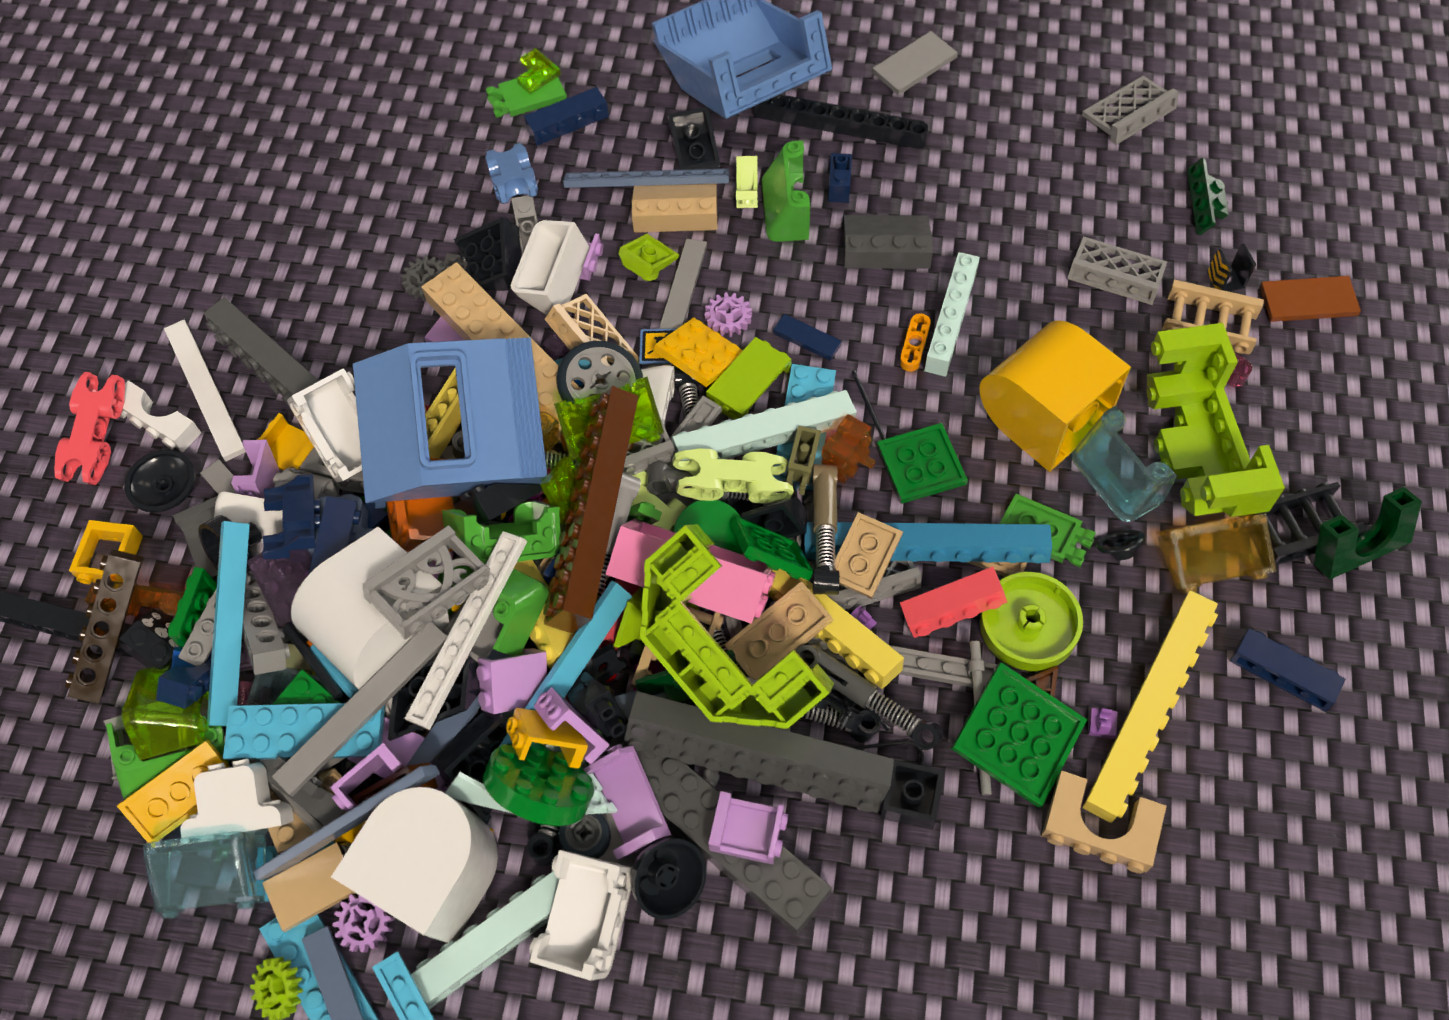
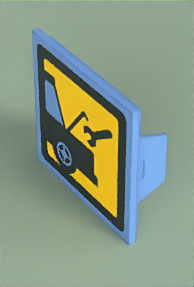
(648, 339)

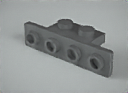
(310, 797)

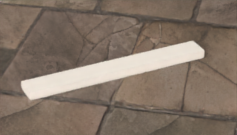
(205, 390)
(465, 633)

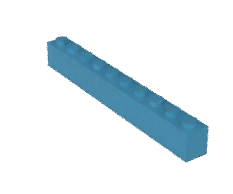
(958, 542)

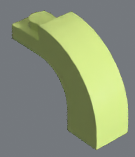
(747, 182)

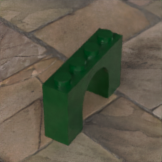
(1343, 551)

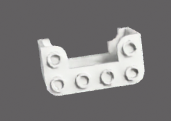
(331, 422)

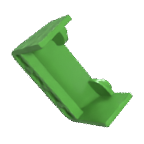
(516, 608)
(134, 773)

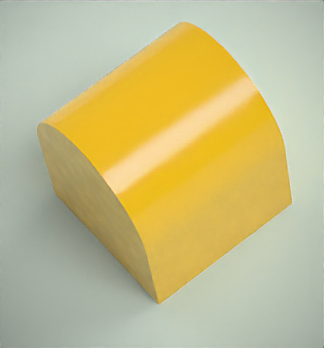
(1053, 391)

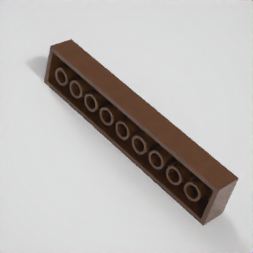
(591, 511)

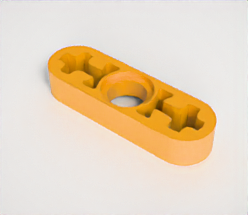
(916, 350)

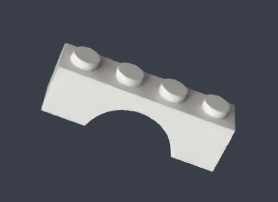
(174, 429)

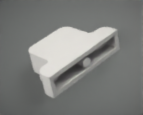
(234, 801)

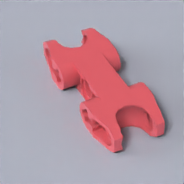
(87, 438)

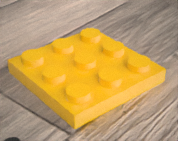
(698, 351)

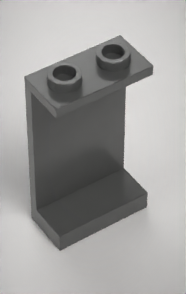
(189, 522)

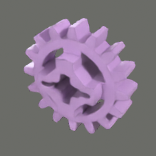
(728, 314)
(352, 926)

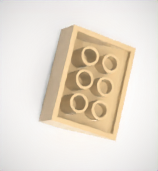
(674, 208)

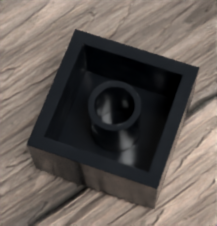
(913, 795)

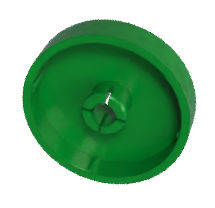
(538, 787)

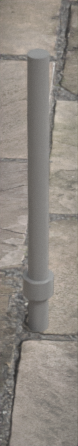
(976, 667)

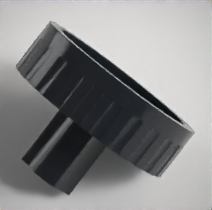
(210, 538)

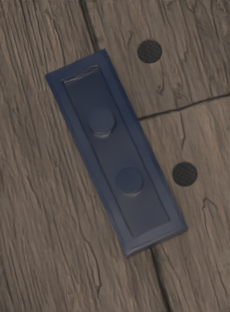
(807, 337)

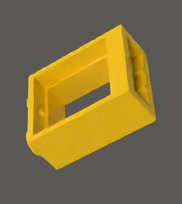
(95, 530)

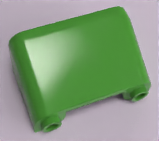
(785, 209)
(531, 520)

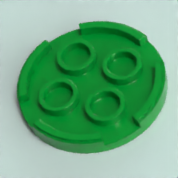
(714, 520)

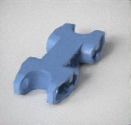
(511, 173)

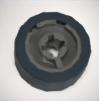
(594, 844)

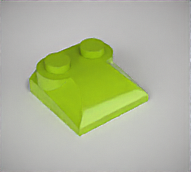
(646, 257)
(631, 621)

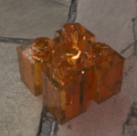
(848, 448)

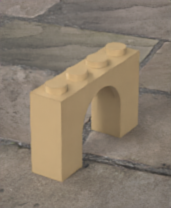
(1066, 827)

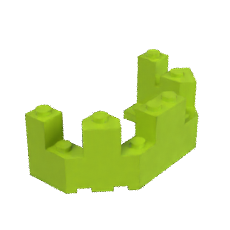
(1206, 433)
(697, 658)

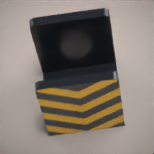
(1239, 270)

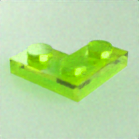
(539, 71)

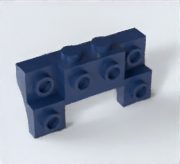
(298, 517)

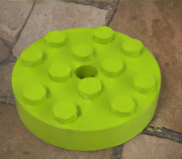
(1039, 643)

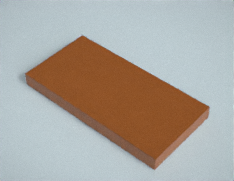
(1309, 298)

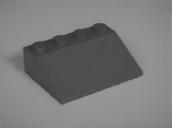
(887, 241)

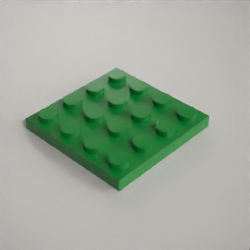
(1019, 734)

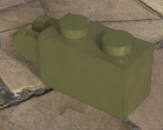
(803, 457)

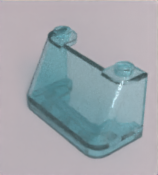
(1117, 472)
(205, 871)

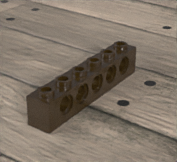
(93, 688)

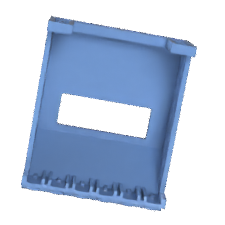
(725, 38)
(496, 416)

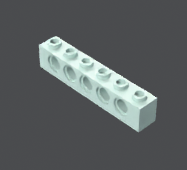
(952, 314)

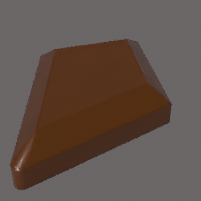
(1046, 680)

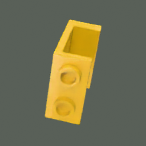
(287, 443)
(529, 727)

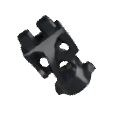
(594, 699)

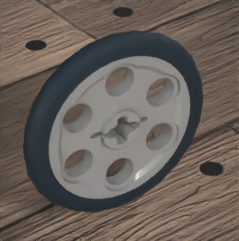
(593, 352)

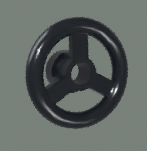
(1122, 545)

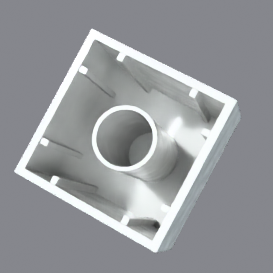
(342, 622)
(422, 861)

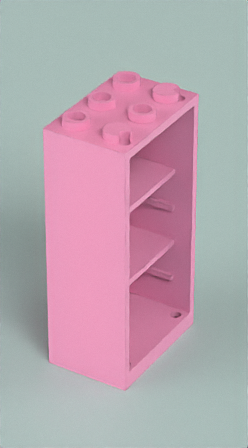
(732, 590)

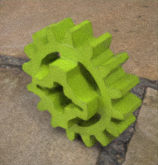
(276, 988)

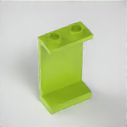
(748, 378)

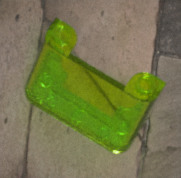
(575, 417)
(159, 726)

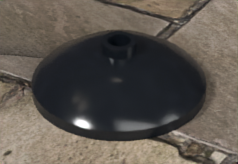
(154, 473)

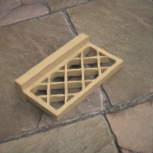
(572, 335)

